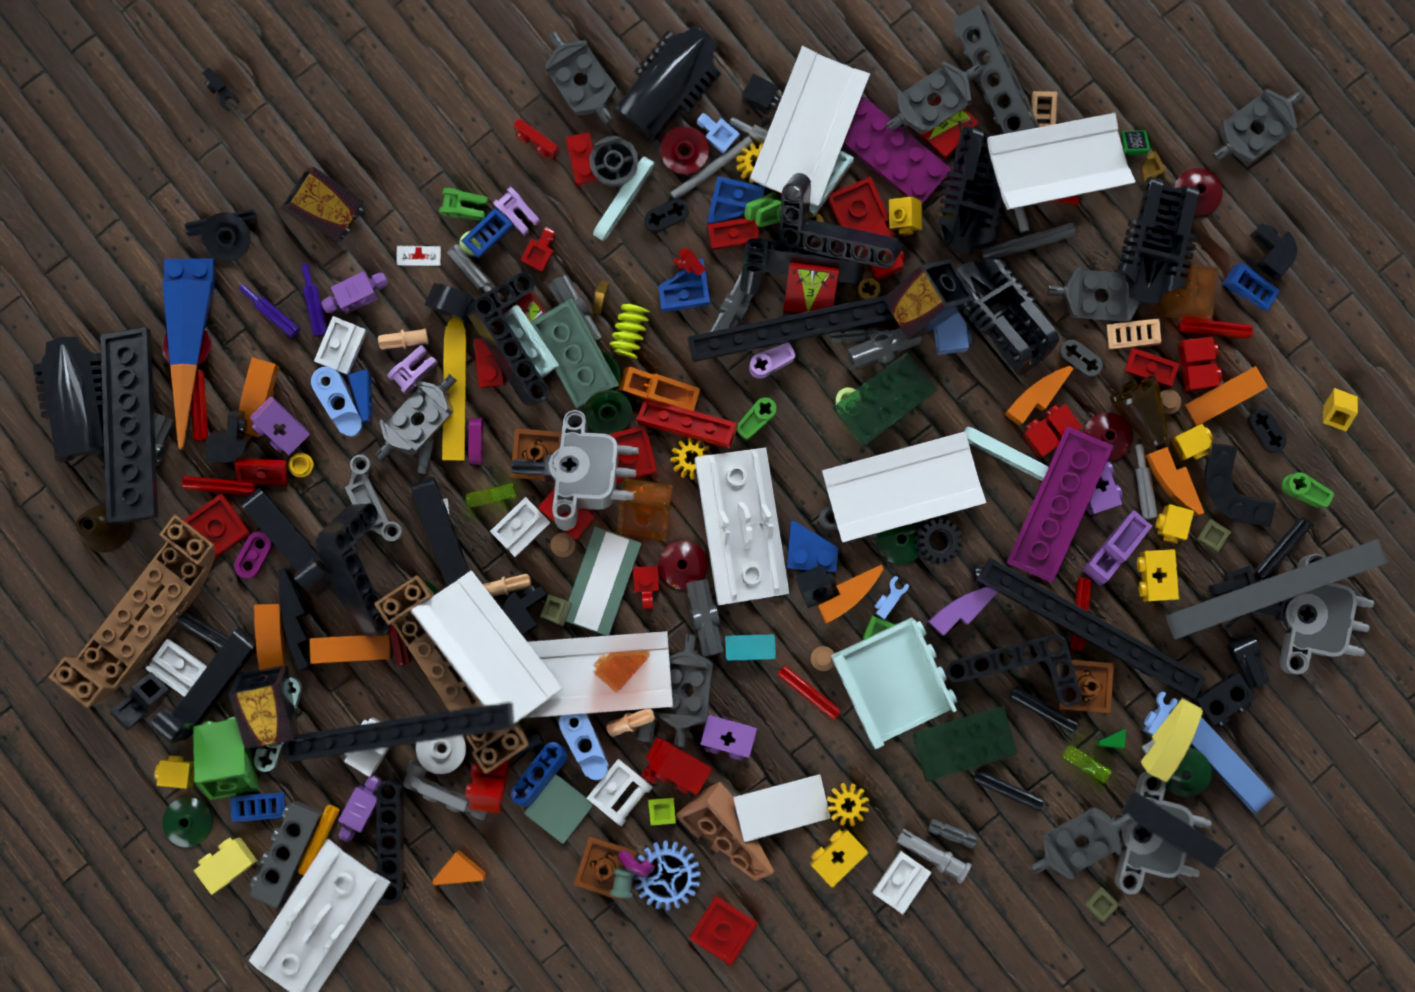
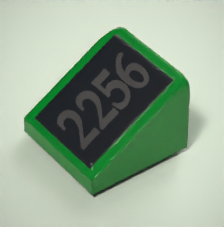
(1135, 142)
(1114, 739)

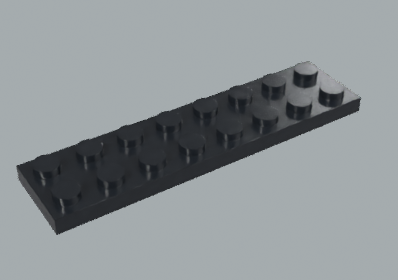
(128, 426)

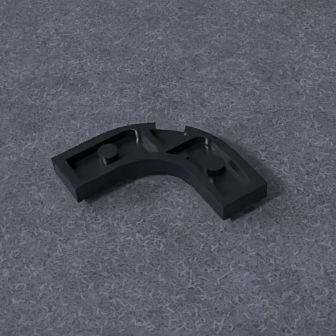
(1224, 495)

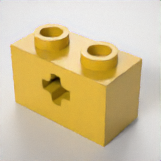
(1158, 562)
(834, 870)

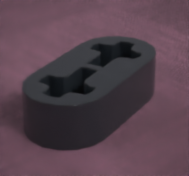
(664, 210)
(1271, 427)

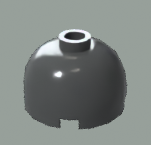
(613, 161)

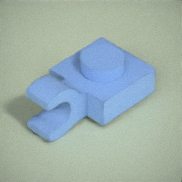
(720, 133)
(885, 603)
(1156, 718)

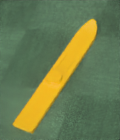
(455, 364)

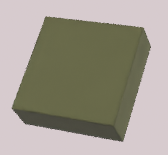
(1213, 535)
(555, 610)
(1101, 904)

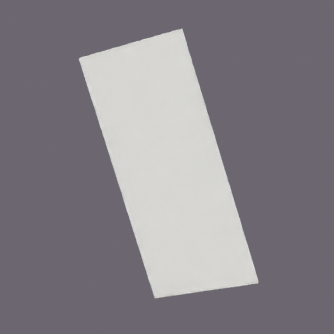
(781, 807)

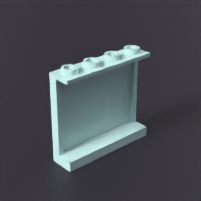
(894, 681)

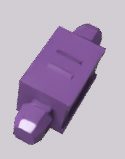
(354, 292)
(359, 809)

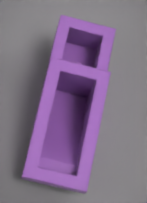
(1117, 548)
(961, 609)

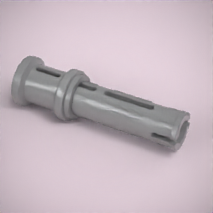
(944, 861)

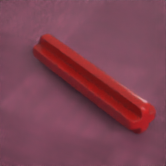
(1216, 328)
(198, 406)
(218, 485)
(1082, 600)
(809, 692)

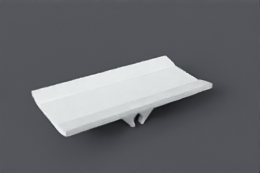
(810, 123)
(1059, 161)
(903, 486)
(741, 526)
(486, 647)
(583, 692)
(319, 921)

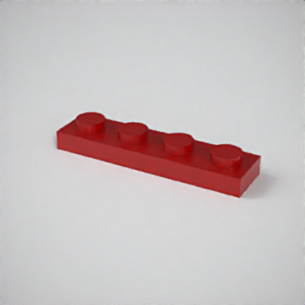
(687, 423)

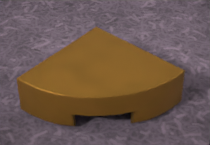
(1152, 167)
(600, 296)

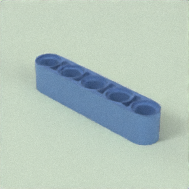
(1231, 768)

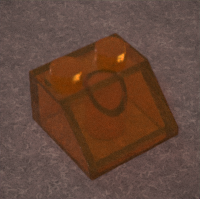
(1195, 300)
(648, 512)
(619, 667)

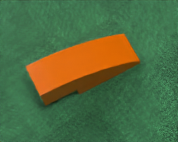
(658, 388)
(257, 389)
(1037, 396)
(1226, 396)
(1173, 481)
(849, 593)
(269, 636)
(349, 649)

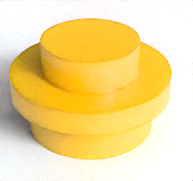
(301, 465)

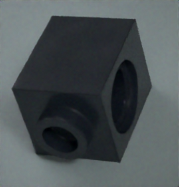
(761, 94)
(815, 586)

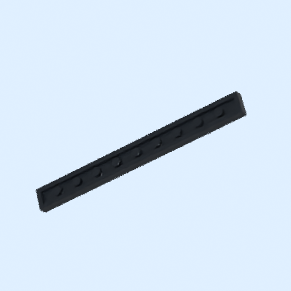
(789, 328)
(1091, 628)
(401, 732)

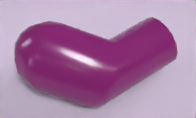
(632, 865)

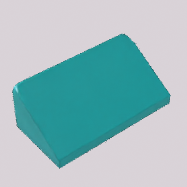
(750, 647)

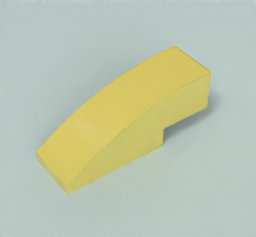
(1172, 740)

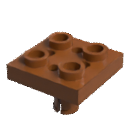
(526, 441)
(1100, 678)
(588, 876)

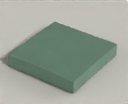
(559, 808)

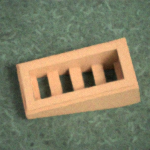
(1035, 95)
(1144, 342)

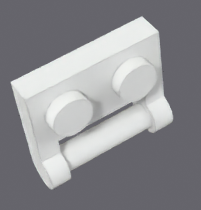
(613, 786)

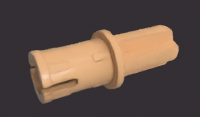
(403, 339)
(508, 585)
(630, 722)

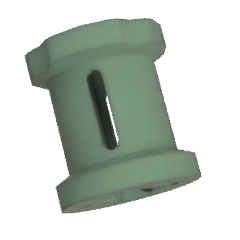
(622, 883)

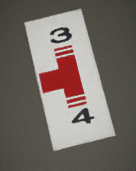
(418, 255)

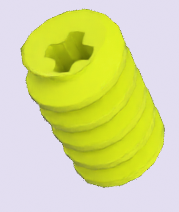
(628, 330)

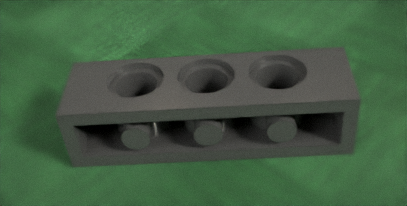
(262, 887)

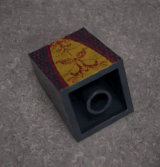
(323, 204)
(928, 297)
(264, 707)

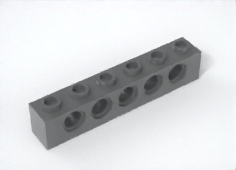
(965, 27)

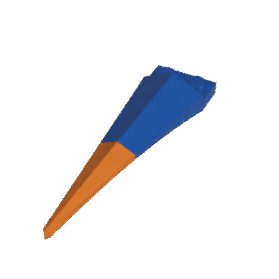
(187, 301)

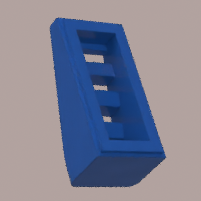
(494, 215)
(1232, 283)
(362, 391)
(236, 806)

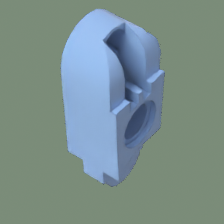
(348, 418)
(593, 762)

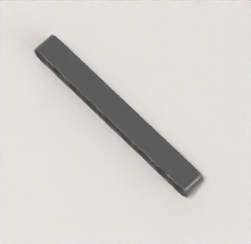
(1276, 589)

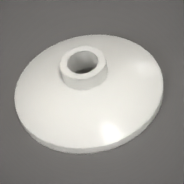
(439, 762)

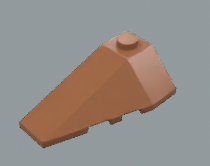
(716, 820)

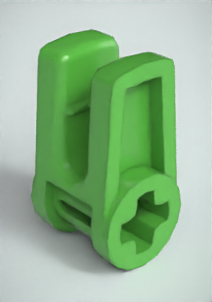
(459, 198)
(765, 210)
(754, 421)
(1309, 490)

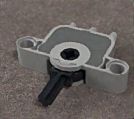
(592, 474)
(1327, 624)
(1148, 851)

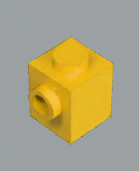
(905, 215)
(1340, 409)
(1193, 443)
(1174, 523)
(175, 772)

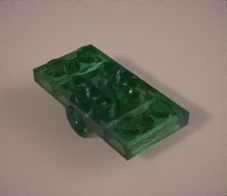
(884, 399)
(964, 743)

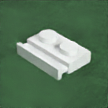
(340, 345)
(520, 527)
(176, 667)
(901, 882)

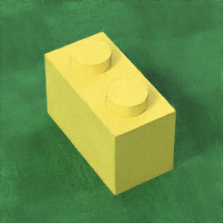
(225, 865)

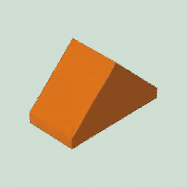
(459, 870)

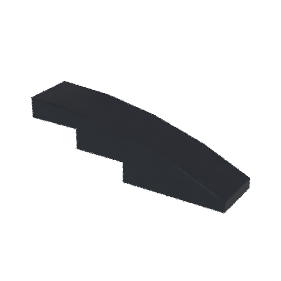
(292, 610)
(1174, 830)

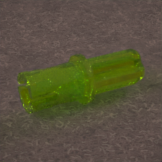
(490, 495)
(1087, 763)

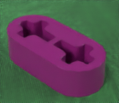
(476, 441)

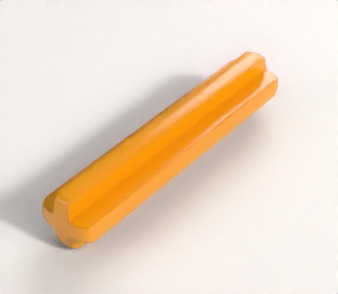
(319, 837)

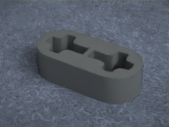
(1085, 354)

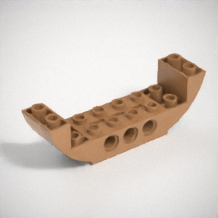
(396, 607)
(140, 617)

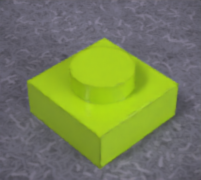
(662, 811)

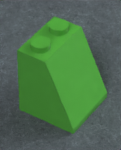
(221, 761)

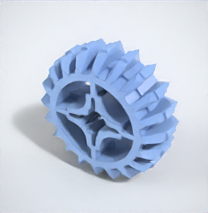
(679, 870)

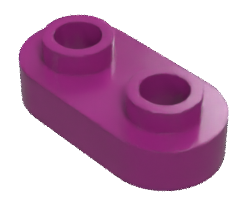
(251, 553)

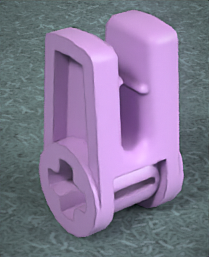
(512, 202)
(773, 358)
(404, 368)

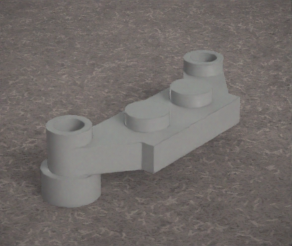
(362, 492)
(433, 791)

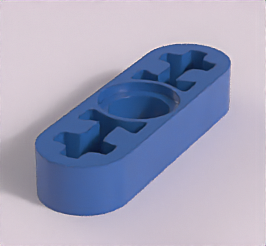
(549, 773)

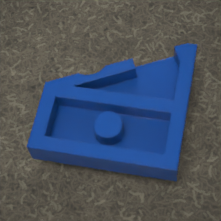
(731, 199)
(684, 291)
(809, 550)

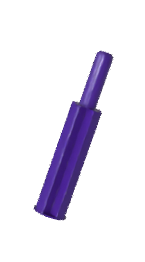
(313, 304)
(271, 313)

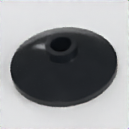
(214, 236)

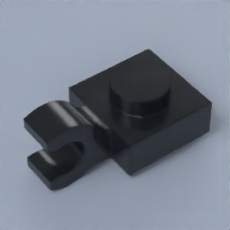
(216, 85)
(1234, 580)

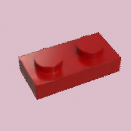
(528, 134)
(579, 150)
(732, 233)
(1145, 364)
(487, 368)
(262, 471)

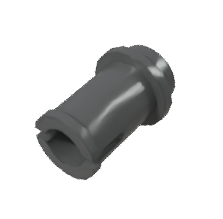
(647, 731)

